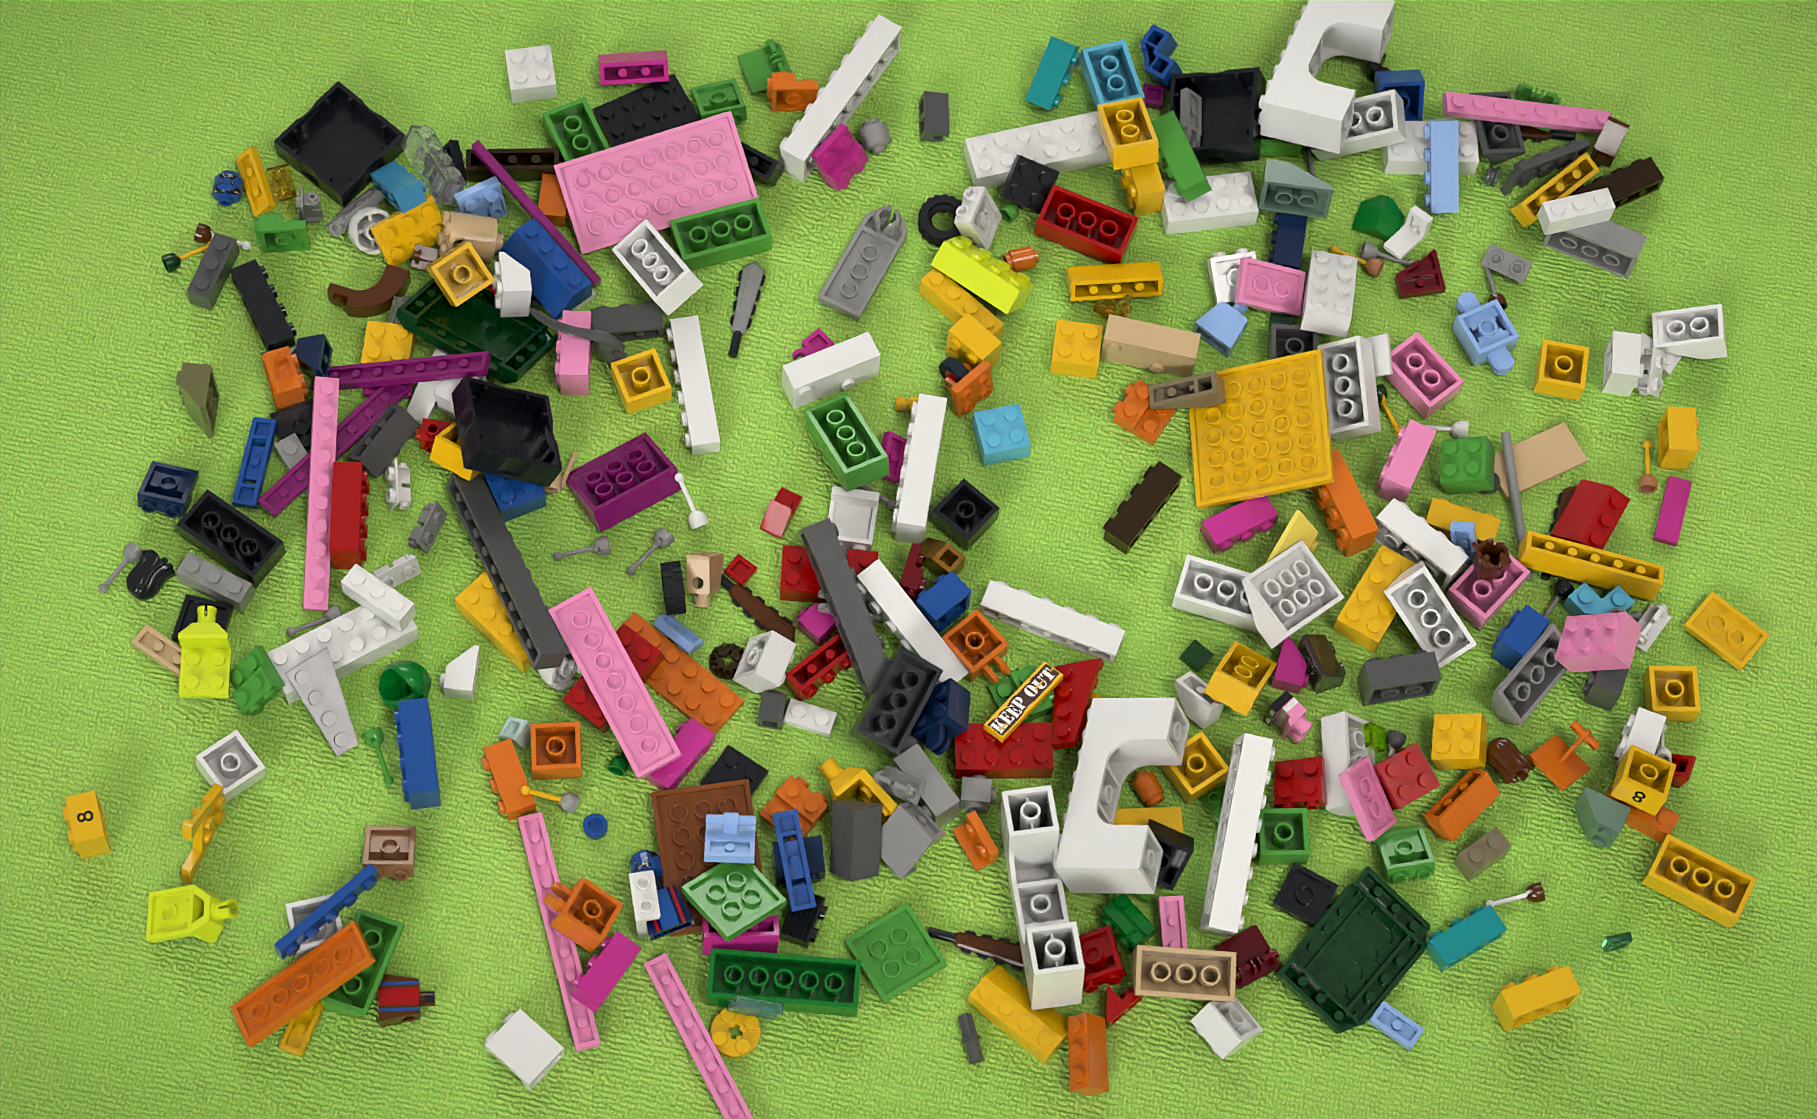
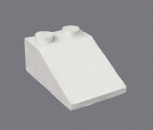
(1691, 332)

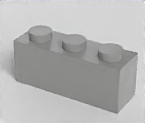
(215, 582)

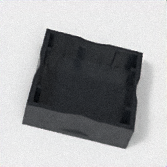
(1228, 113)
(340, 144)
(506, 432)

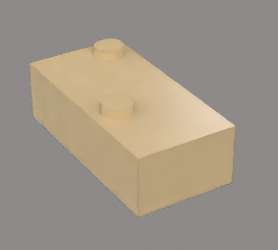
(1150, 346)

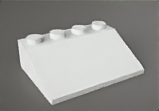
(1289, 593)

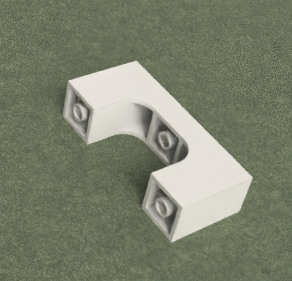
(1312, 111)
(1116, 741)
(1046, 936)

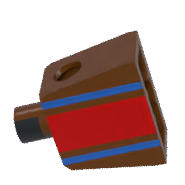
(401, 1000)

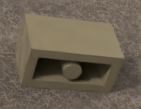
(1482, 854)

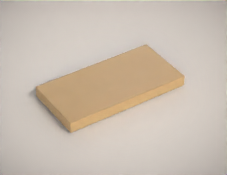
(1541, 459)

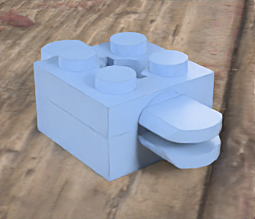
(1494, 329)

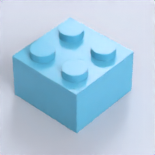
(1001, 434)

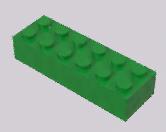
(796, 981)

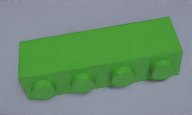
(1180, 158)

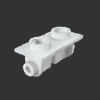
(1652, 383)
(396, 495)
(402, 570)
(1652, 624)

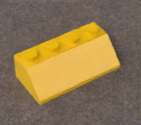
(1008, 1007)

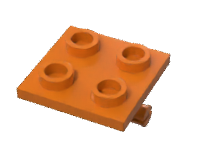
(1560, 761)

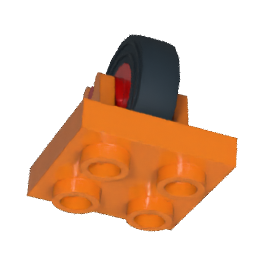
(966, 383)

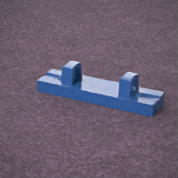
(255, 462)
(794, 860)

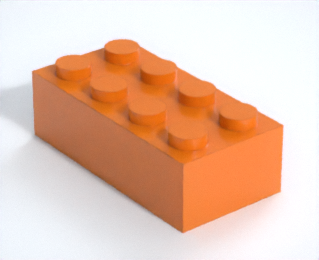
(1346, 510)

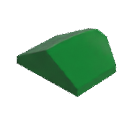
(1378, 218)

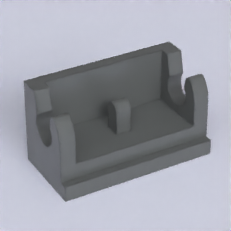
(933, 116)

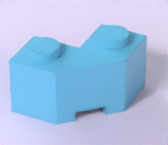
(1587, 602)

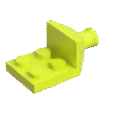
(205, 658)
(187, 913)

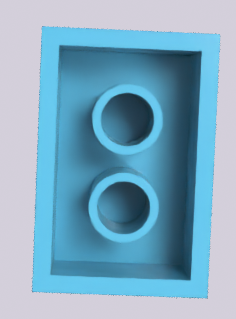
(1110, 73)

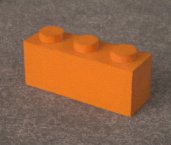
(507, 779)
(1462, 804)
(1653, 826)
(1087, 1054)

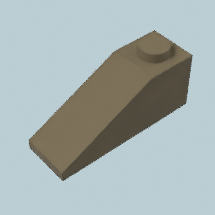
(1188, 392)

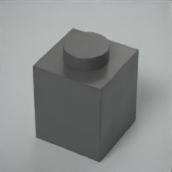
(772, 709)

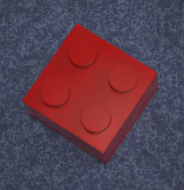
(1405, 776)

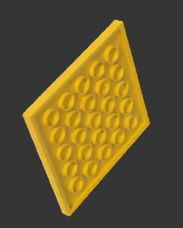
(1267, 433)

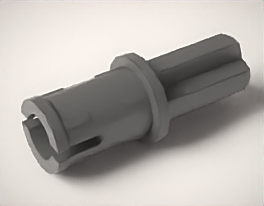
(970, 1038)

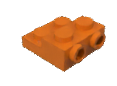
(788, 94)
(1137, 416)
(795, 794)

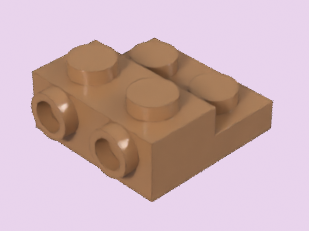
(391, 850)

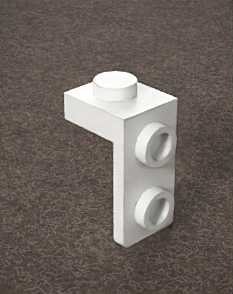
(1411, 234)

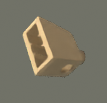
(704, 575)

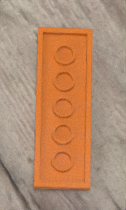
(686, 682)
(302, 984)

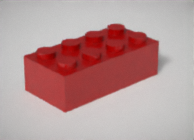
(1086, 225)
(349, 515)
(798, 577)
(645, 660)
(1021, 756)

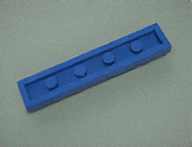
(327, 912)

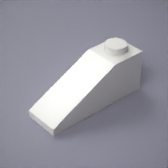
(423, 400)

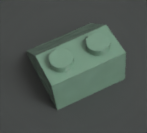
(1600, 817)

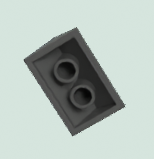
(1498, 139)
(856, 839)

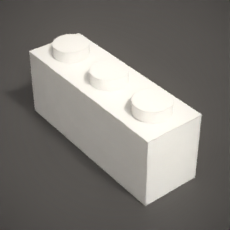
(1576, 211)
(378, 597)

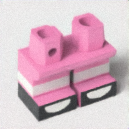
(1289, 717)

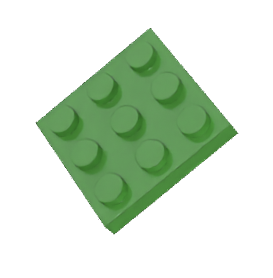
(733, 897)
(895, 953)

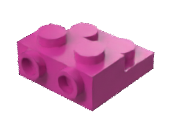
(839, 158)

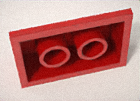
(1591, 514)

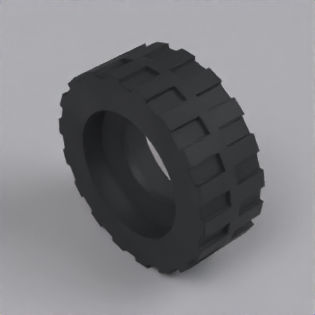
(929, 209)
(673, 588)

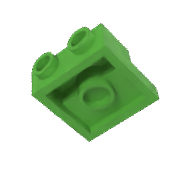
(718, 99)
(279, 235)
(255, 681)
(1004, 689)
(1405, 854)

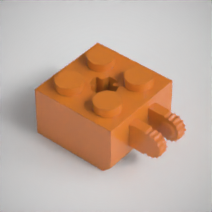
(284, 377)
(991, 647)
(584, 913)

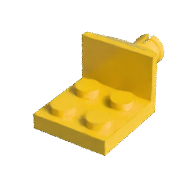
(856, 781)

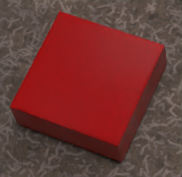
(740, 570)

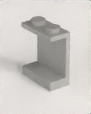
(907, 838)

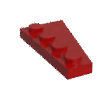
(1072, 700)

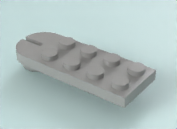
(864, 262)

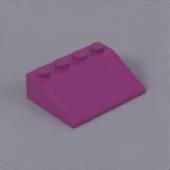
(623, 482)

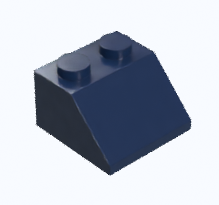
(815, 859)

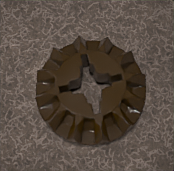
(718, 665)

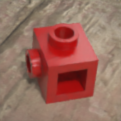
(428, 432)

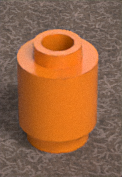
(1021, 258)
(1148, 788)

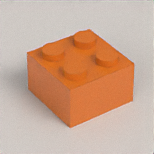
(556, 750)

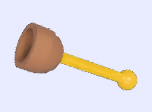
(1373, 265)
(1647, 482)

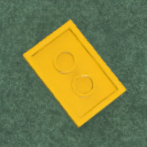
(401, 231)
(1726, 631)

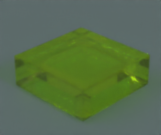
(1375, 737)

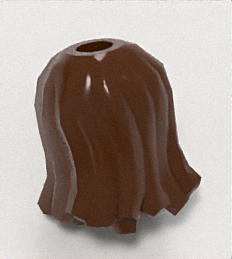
(1490, 559)
(1508, 760)

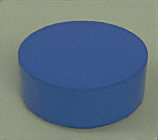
(595, 826)

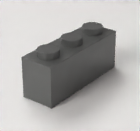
(213, 271)
(630, 321)
(384, 440)

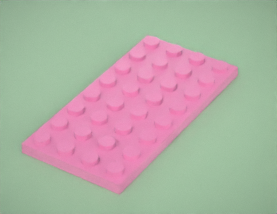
(655, 180)

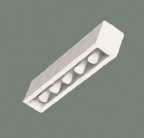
(694, 385)
(907, 621)
(1052, 621)

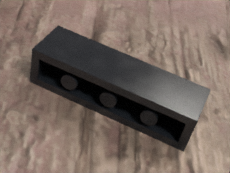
(262, 305)

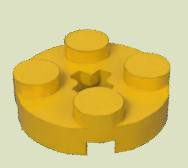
(742, 1044)

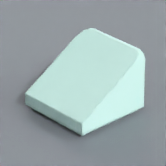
(517, 730)

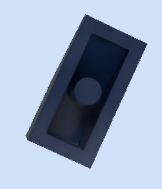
(314, 355)

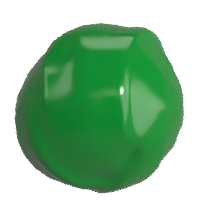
(403, 682)

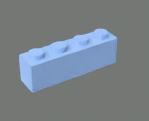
(1442, 165)

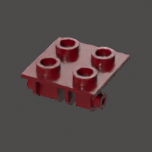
(1253, 956)

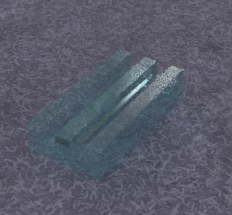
(755, 1007)

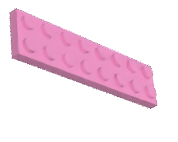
(615, 683)

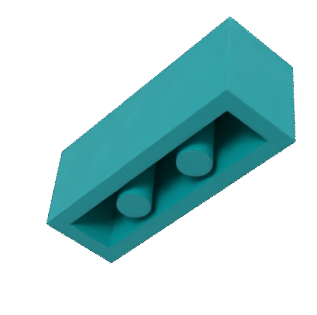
(1053, 73)
(1465, 937)

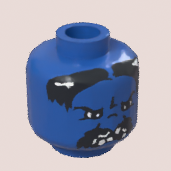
(228, 188)
(646, 860)

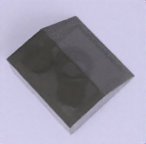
(1321, 663)

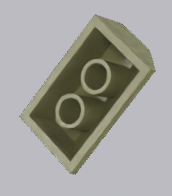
(199, 394)

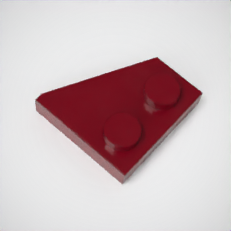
(1421, 278)

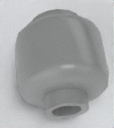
(874, 136)

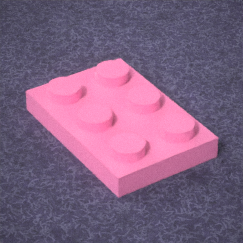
(1270, 287)
(1367, 798)

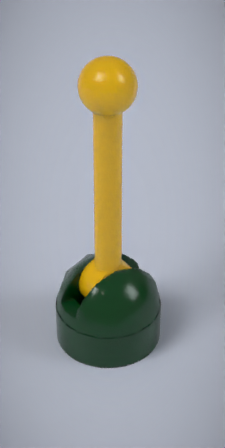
(172, 261)
(1382, 396)

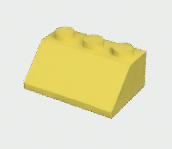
(1297, 530)

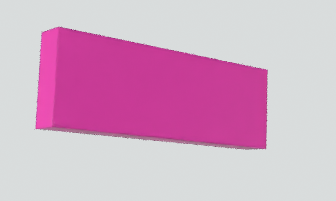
(1672, 510)

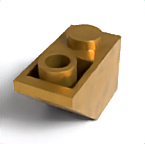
(942, 557)

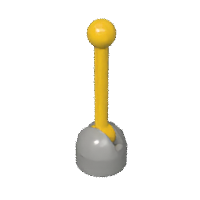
(567, 801)

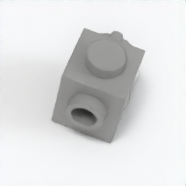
(976, 794)

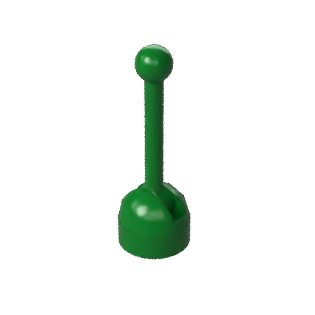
(618, 765)

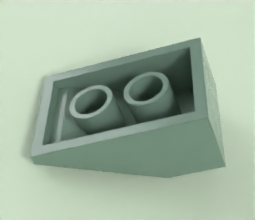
(1293, 191)

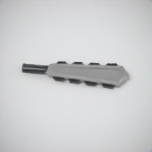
(748, 292)

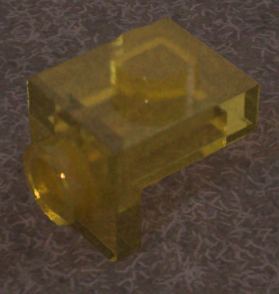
(281, 183)
(1114, 307)

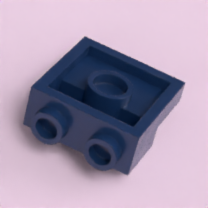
(167, 489)

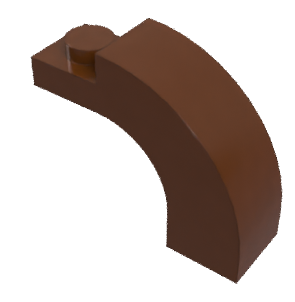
(375, 299)

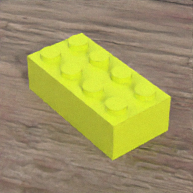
(983, 274)

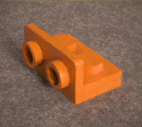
(976, 842)

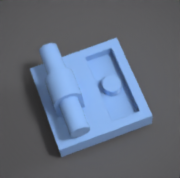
(482, 199)
(730, 838)

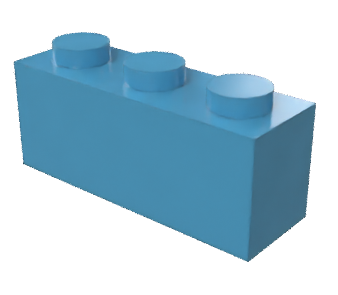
(399, 186)

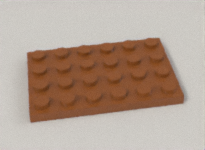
(682, 831)

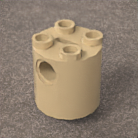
(477, 229)

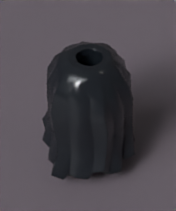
(149, 575)

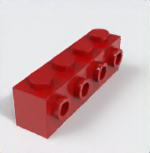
(818, 669)

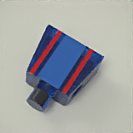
(673, 912)

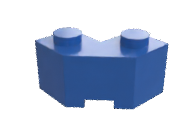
(1157, 48)

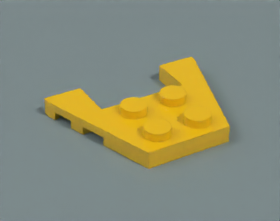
(202, 829)

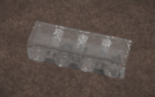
(433, 164)

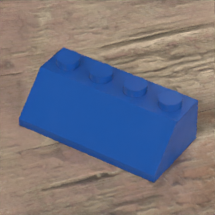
(553, 275)

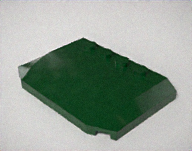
(477, 327)
(1355, 952)

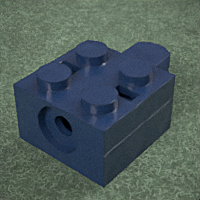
(943, 716)

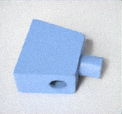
(1222, 326)

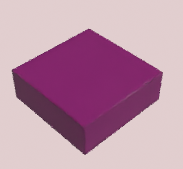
(1154, 96)

